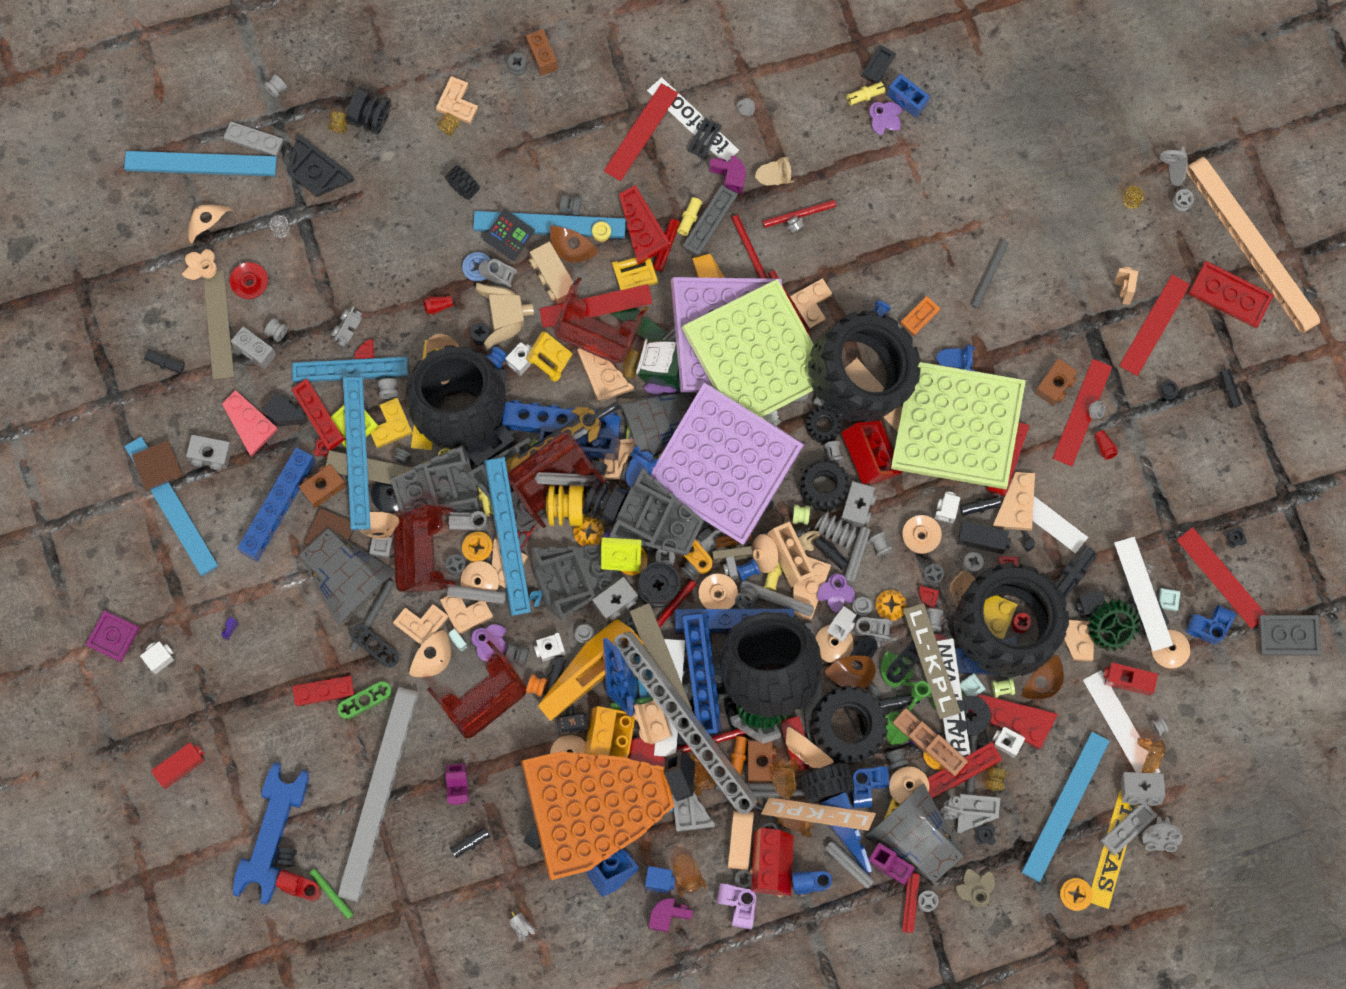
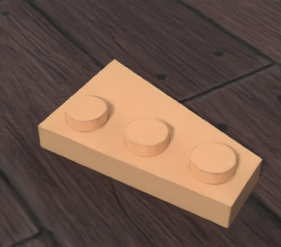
(603, 377)
(1017, 507)

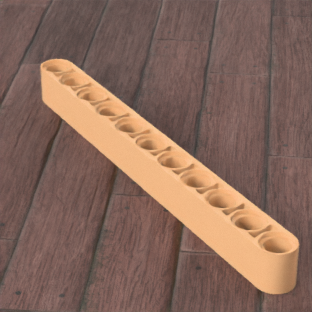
(1253, 245)

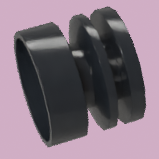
(366, 110)
(604, 501)
(664, 575)

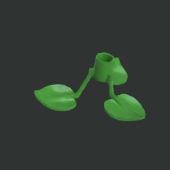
(918, 692)

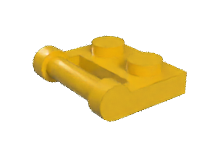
(635, 277)
(553, 352)

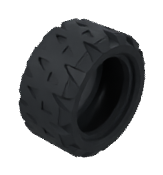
(893, 347)
(1038, 593)

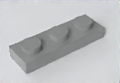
(253, 139)

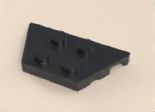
(315, 169)

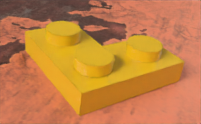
(395, 426)

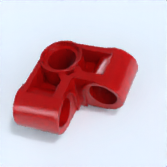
(297, 885)

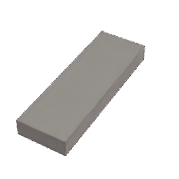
(1128, 828)

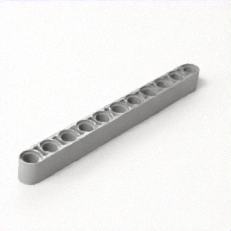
(686, 732)
(378, 794)

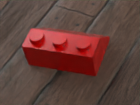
(870, 451)
(772, 862)

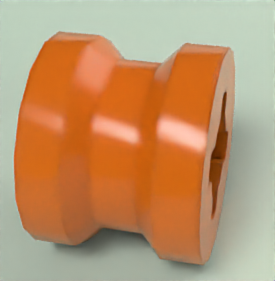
(536, 685)

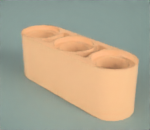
(740, 840)

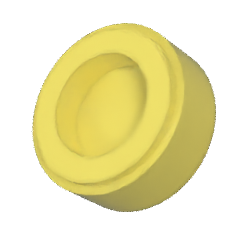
(601, 231)

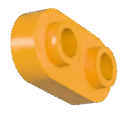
(698, 556)

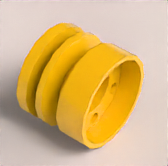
(565, 505)

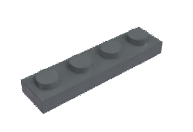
(710, 221)

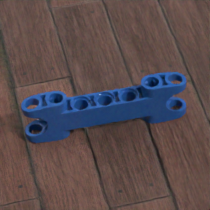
(281, 799)

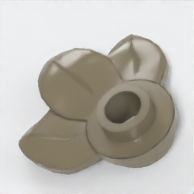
(976, 885)

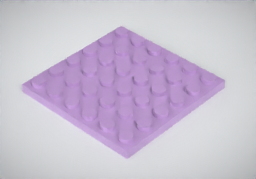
(695, 299)
(726, 462)

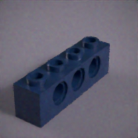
(604, 447)

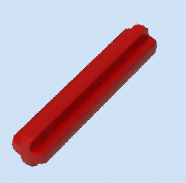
(670, 234)
(910, 903)

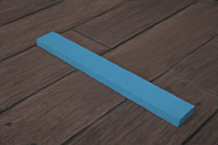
(200, 163)
(541, 223)
(356, 453)
(179, 519)
(507, 536)
(1065, 806)

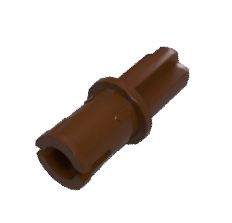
(726, 540)

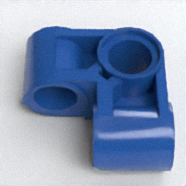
(1202, 627)
(874, 778)
(807, 882)

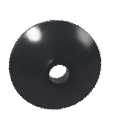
(382, 501)

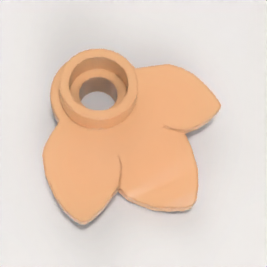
(198, 264)

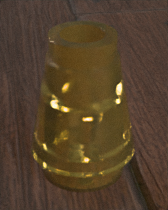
(631, 363)

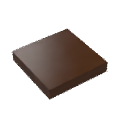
(157, 465)
(328, 520)

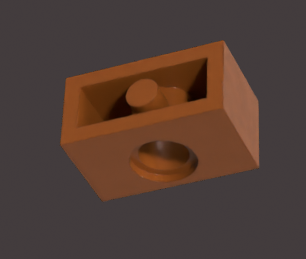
(541, 52)
(1062, 373)
(318, 496)
(754, 751)

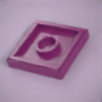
(112, 636)

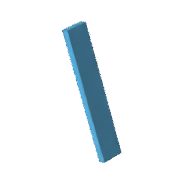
(337, 369)

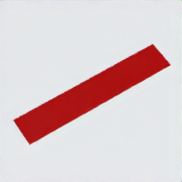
(641, 132)
(603, 304)
(1154, 325)
(1080, 416)
(1221, 577)

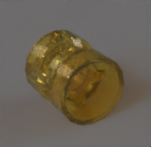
(996, 779)

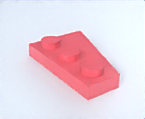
(249, 422)

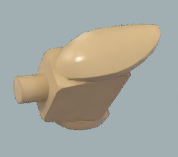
(505, 313)

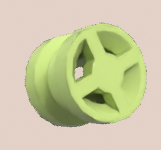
(801, 514)

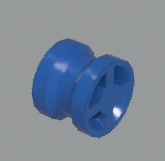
(497, 357)

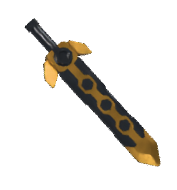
(586, 423)

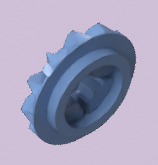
(468, 266)

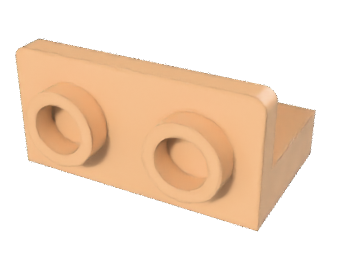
(1127, 278)
(652, 722)

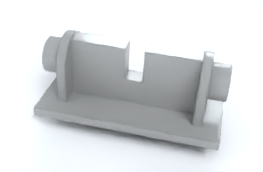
(341, 332)
(707, 538)
(951, 809)

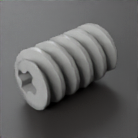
(836, 530)

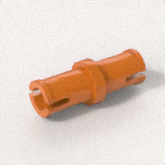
(738, 756)

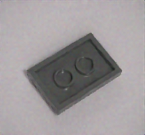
(1289, 635)

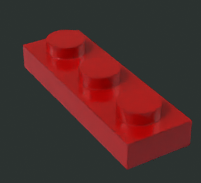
(323, 691)

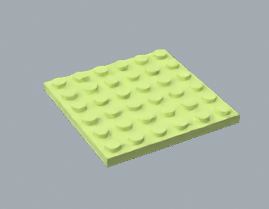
(755, 349)
(960, 426)

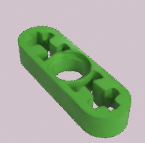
(375, 688)

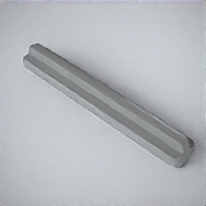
(564, 479)
(781, 599)

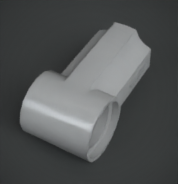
(466, 521)

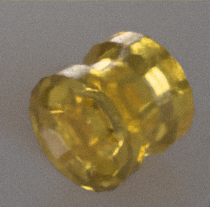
(338, 122)
(448, 124)
(1135, 193)

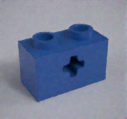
(908, 95)
(659, 880)

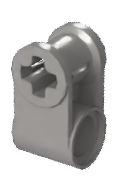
(501, 273)
(875, 628)

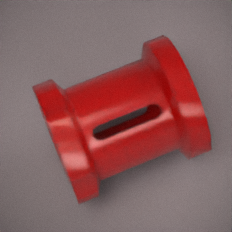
(1021, 617)

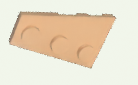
(808, 590)

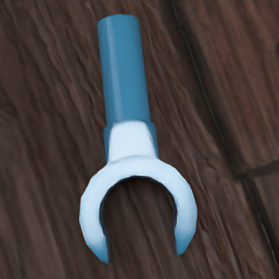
(536, 595)

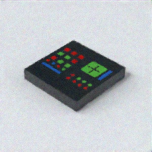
(509, 235)

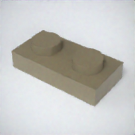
(739, 552)

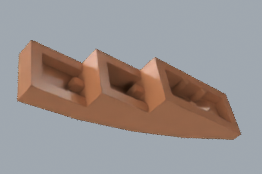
(929, 742)

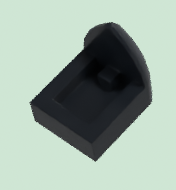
(865, 647)

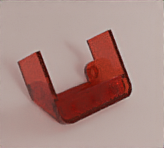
(594, 335)
(557, 456)
(416, 550)
(486, 699)

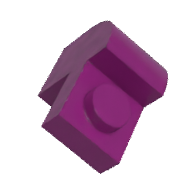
(733, 170)
(457, 784)
(891, 865)
(663, 912)

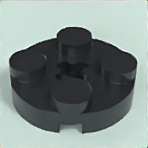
(980, 722)

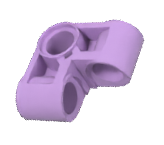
(743, 912)

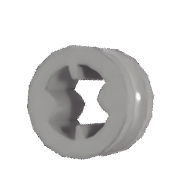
(1159, 726)

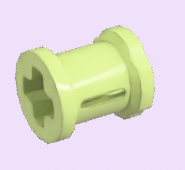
(1003, 687)

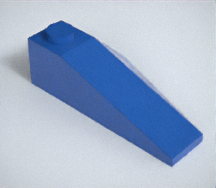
(620, 682)
(849, 836)
(612, 872)

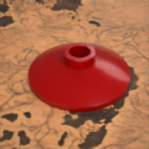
(245, 273)

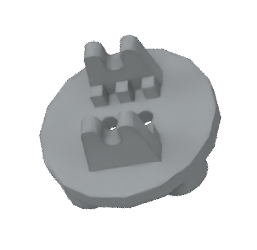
(1162, 836)

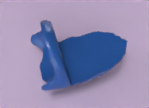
(957, 357)
(639, 461)

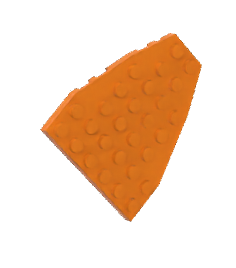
(592, 806)

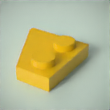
(998, 615)

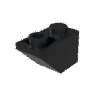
(282, 412)
(680, 775)

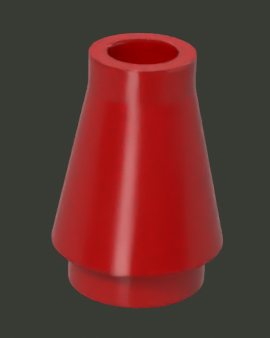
(437, 304)
(1105, 445)

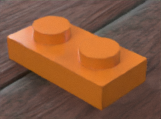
(920, 316)

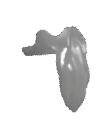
(1177, 164)

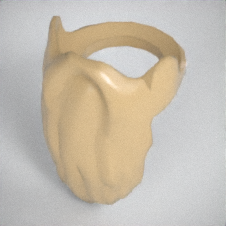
(775, 172)
(807, 544)

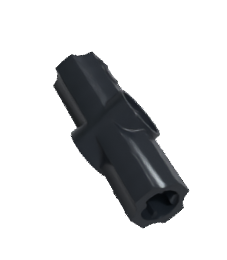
(1075, 570)

